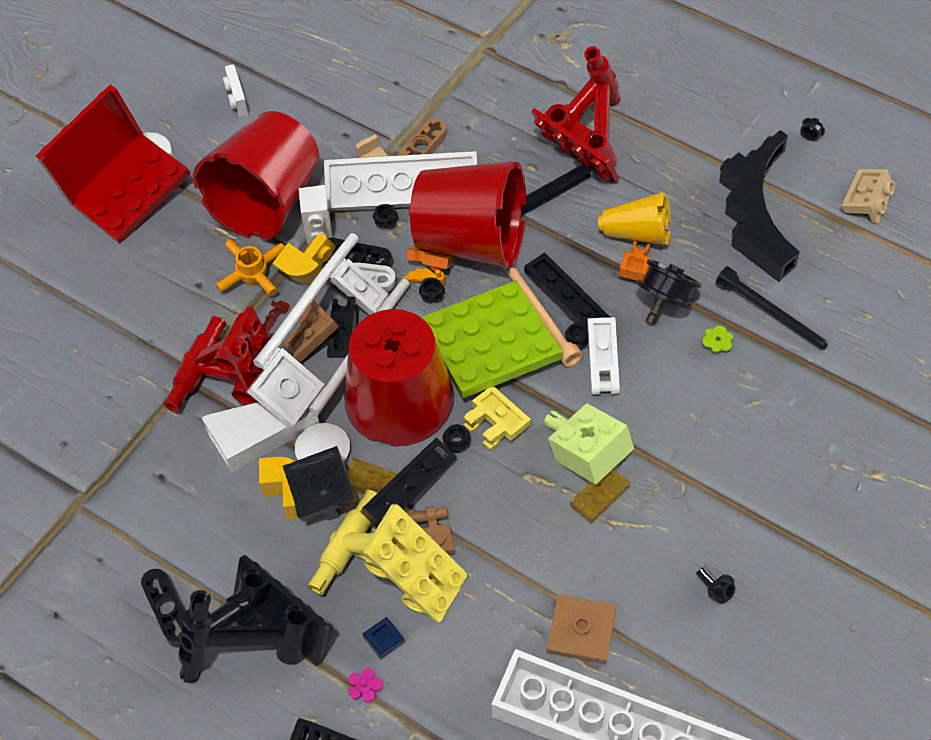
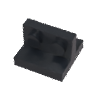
(319, 484)

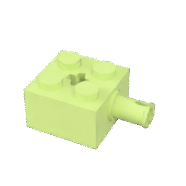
(589, 442)

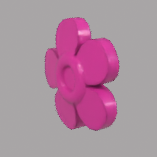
(364, 686)

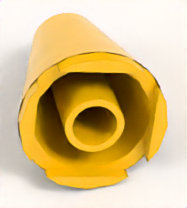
(639, 220)

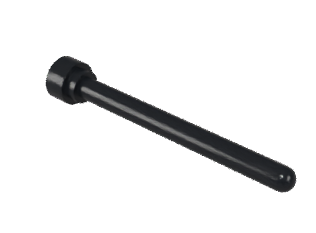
(729, 280)

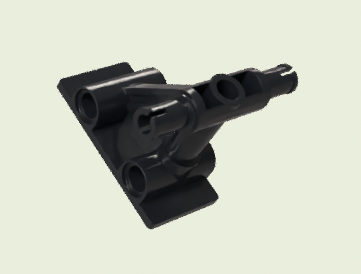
(254, 601)

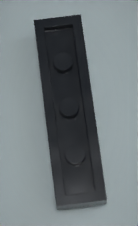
(563, 290)
(410, 481)

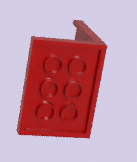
(110, 166)

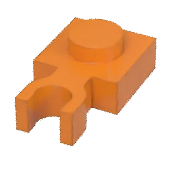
(433, 259)
(634, 263)

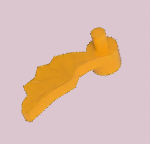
(420, 275)

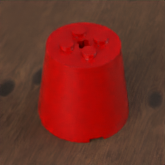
(257, 174)
(470, 212)
(396, 379)

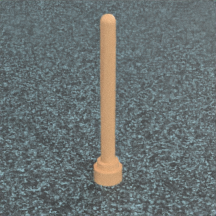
(571, 352)

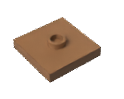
(581, 629)

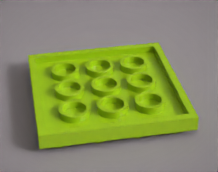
(492, 339)

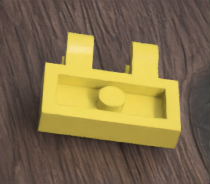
(500, 412)

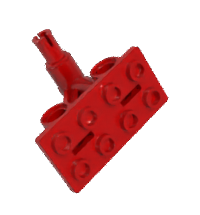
(564, 125)
(226, 359)

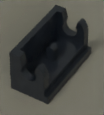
(346, 319)

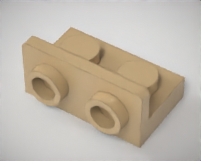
(869, 193)

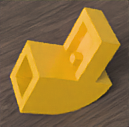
(307, 265)
(274, 483)

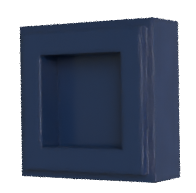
(383, 638)

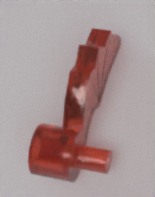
(281, 307)

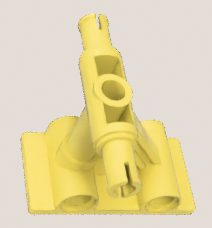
(396, 552)

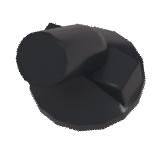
(719, 589)

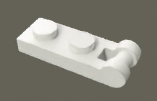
(603, 355)

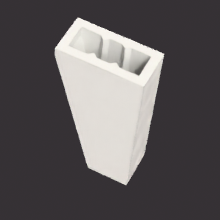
(251, 432)

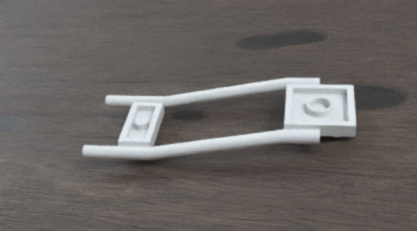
(287, 385)

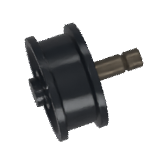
(668, 285)

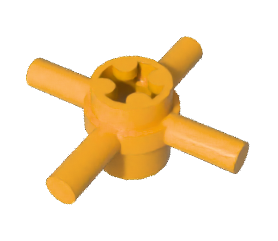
(250, 267)

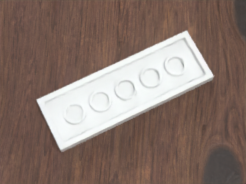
(382, 180)

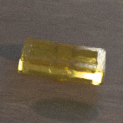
(367, 476)
(597, 498)

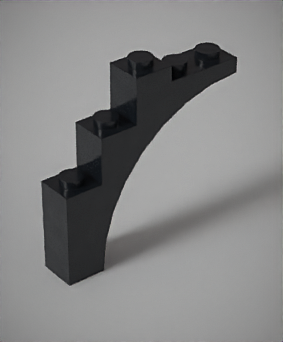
(755, 232)

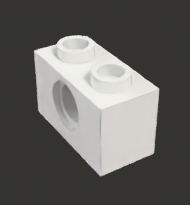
(315, 212)

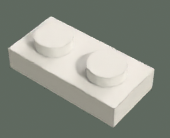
(232, 84)

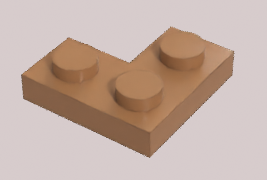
(314, 329)

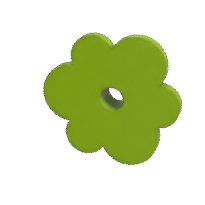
(718, 339)

